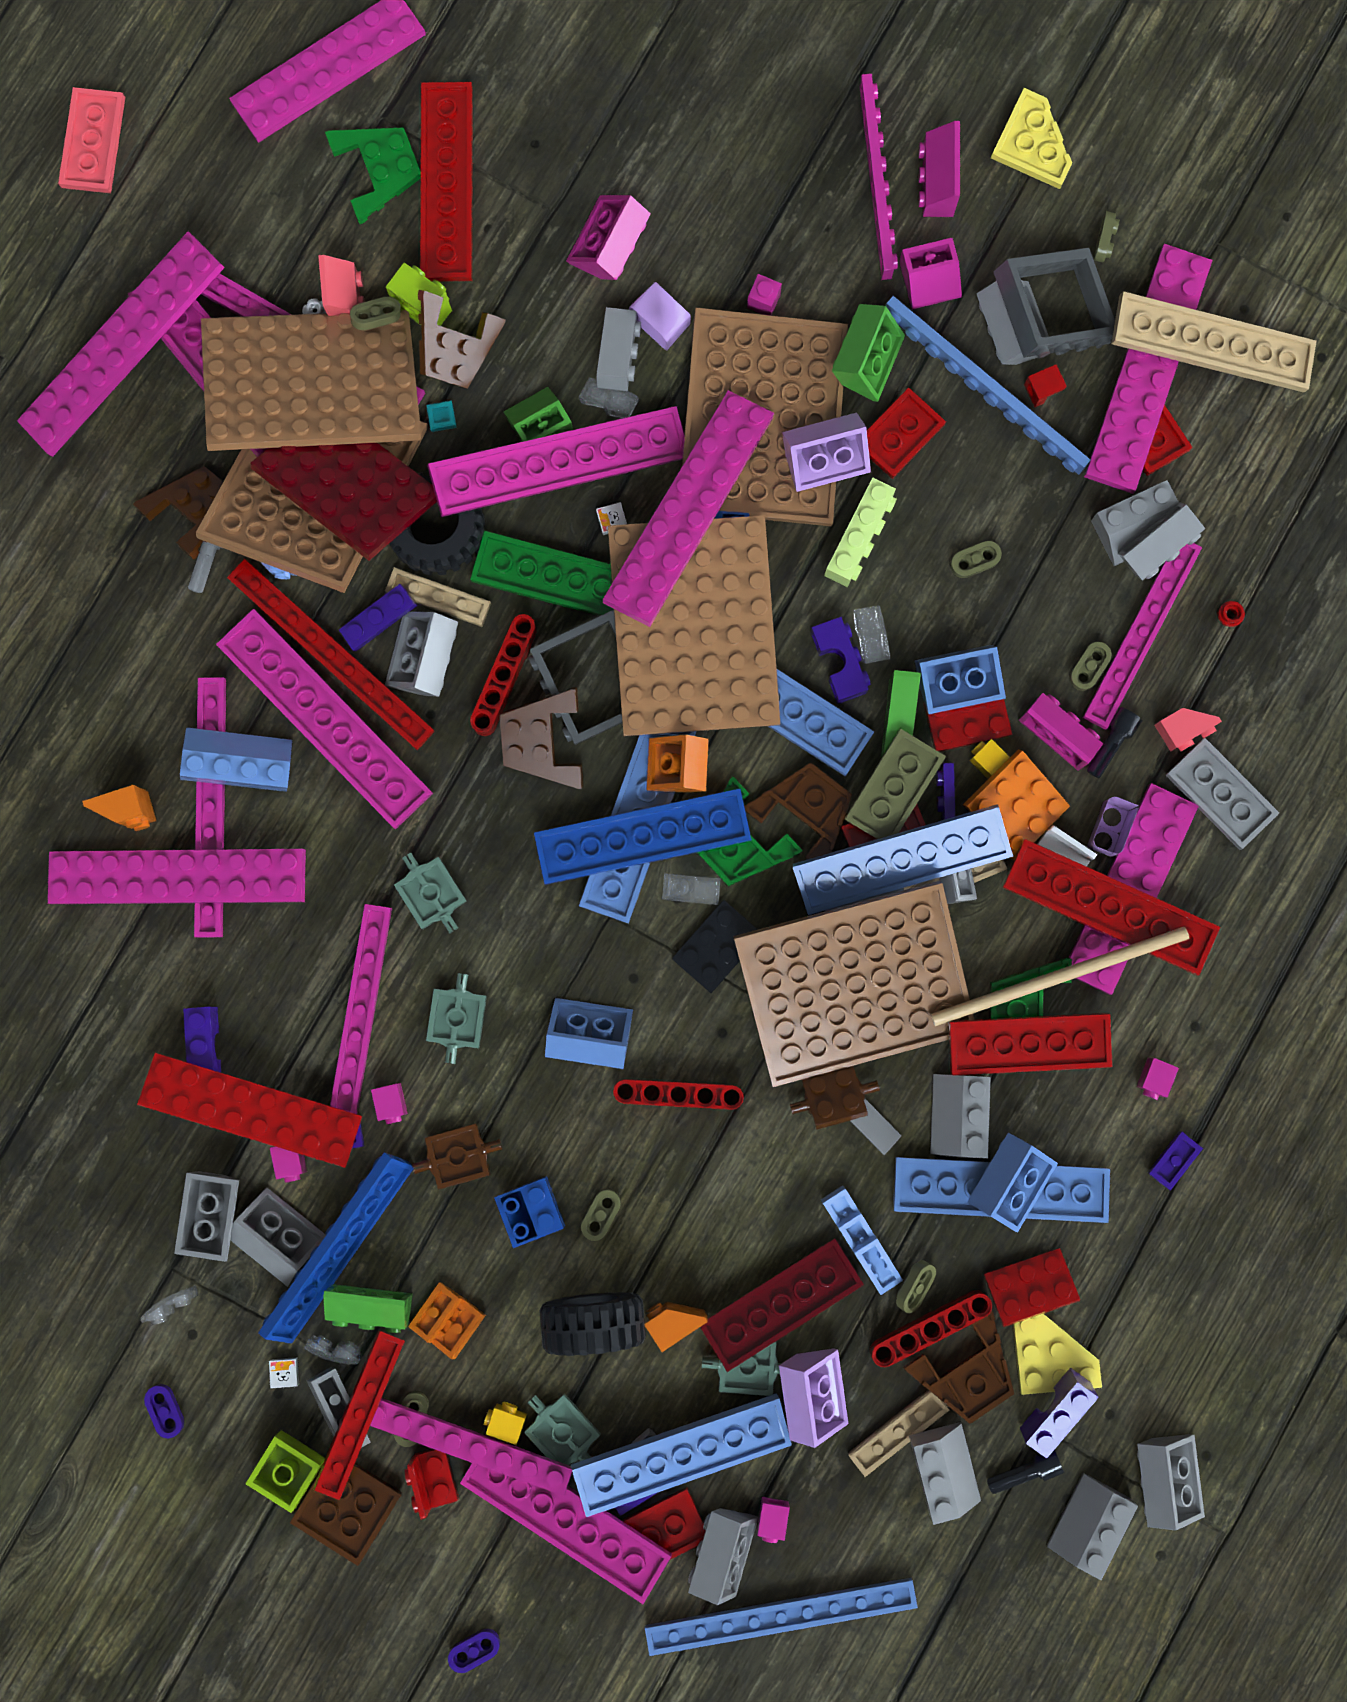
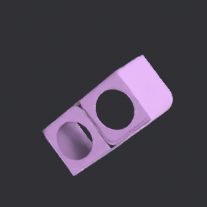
(661, 315)
(1123, 827)

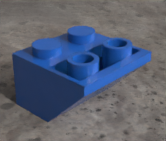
(530, 1212)

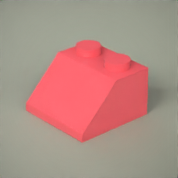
(339, 285)

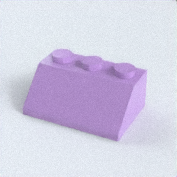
(827, 451)
(813, 1396)

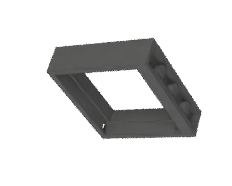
(1020, 313)
(549, 686)

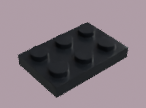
(712, 949)

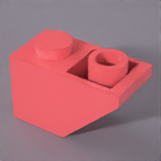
(1185, 725)

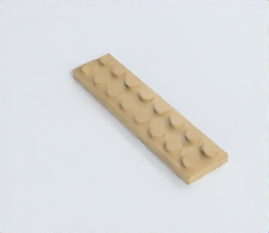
(1213, 342)

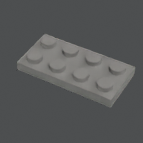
(1222, 794)

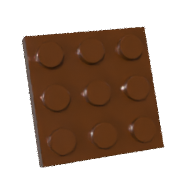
(354, 1520)

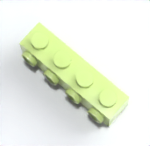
(860, 531)

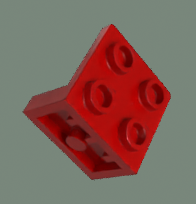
(431, 1481)

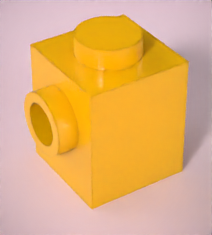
(505, 1422)

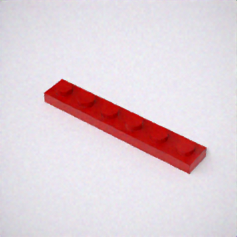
(358, 1415)

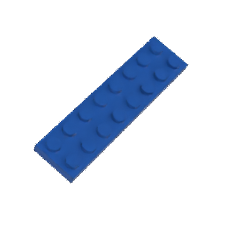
(642, 836)
(336, 1249)

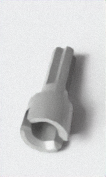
(202, 567)

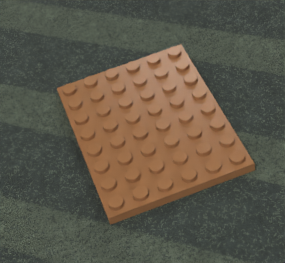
(782, 368)
(307, 382)
(270, 528)
(711, 644)
(853, 982)

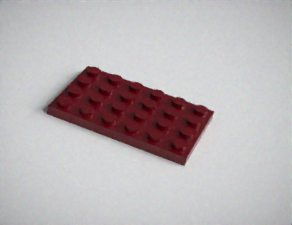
(350, 489)

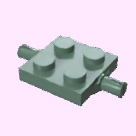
(430, 893)
(456, 1018)
(752, 1376)
(561, 1430)

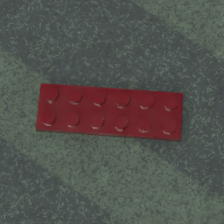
(781, 1305)

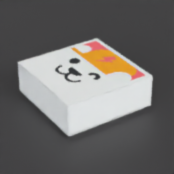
(610, 515)
(284, 1372)

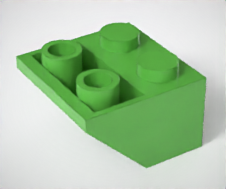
(538, 416)

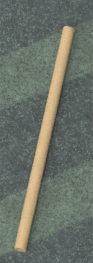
(1060, 976)

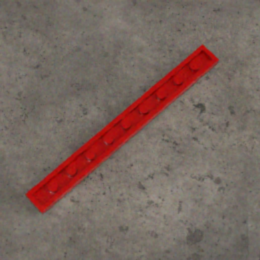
(331, 654)

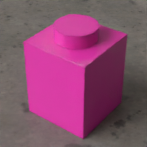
(764, 295)
(1157, 1078)
(389, 1103)
(287, 1164)
(773, 1519)

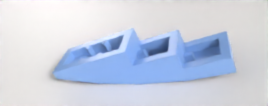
(861, 1240)

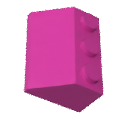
(940, 171)
(609, 236)
(1061, 731)

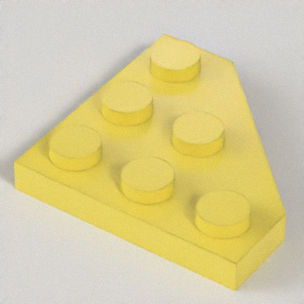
(1033, 141)
(1047, 1353)

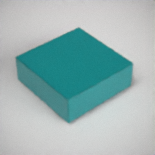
(441, 416)

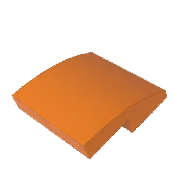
(447, 1320)

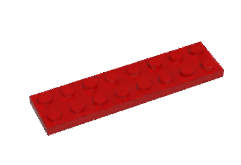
(446, 180)
(1108, 905)
(249, 1110)

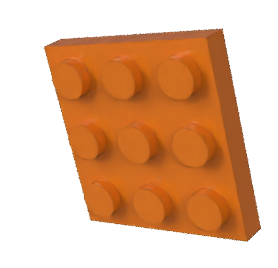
(1024, 798)

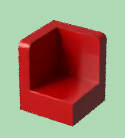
(1044, 384)

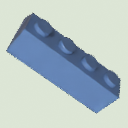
(236, 759)

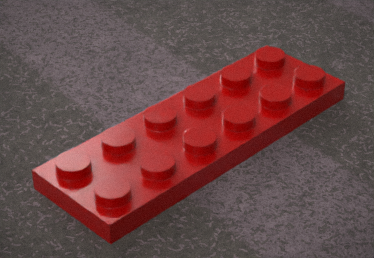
(1030, 1044)

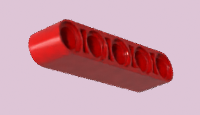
(503, 662)
(665, 1098)
(944, 1328)

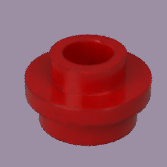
(1236, 608)

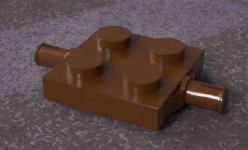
(834, 1097)
(457, 1156)

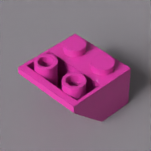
(931, 273)

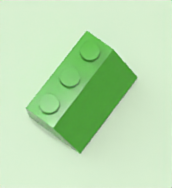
(868, 351)
(367, 1307)

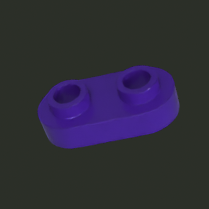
(161, 1411)
(475, 1651)

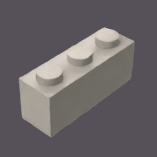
(618, 349)
(1162, 541)
(331, 1398)

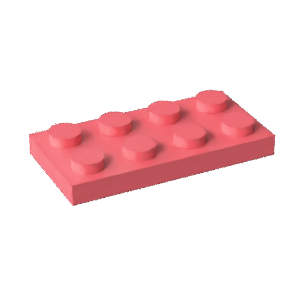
(91, 140)

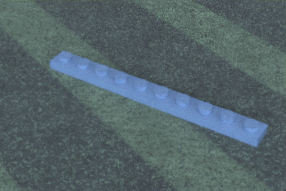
(992, 391)
(780, 1616)

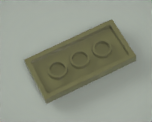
(895, 786)

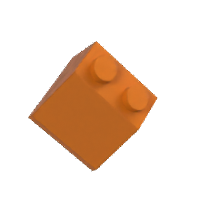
(677, 764)
(125, 806)
(672, 1322)

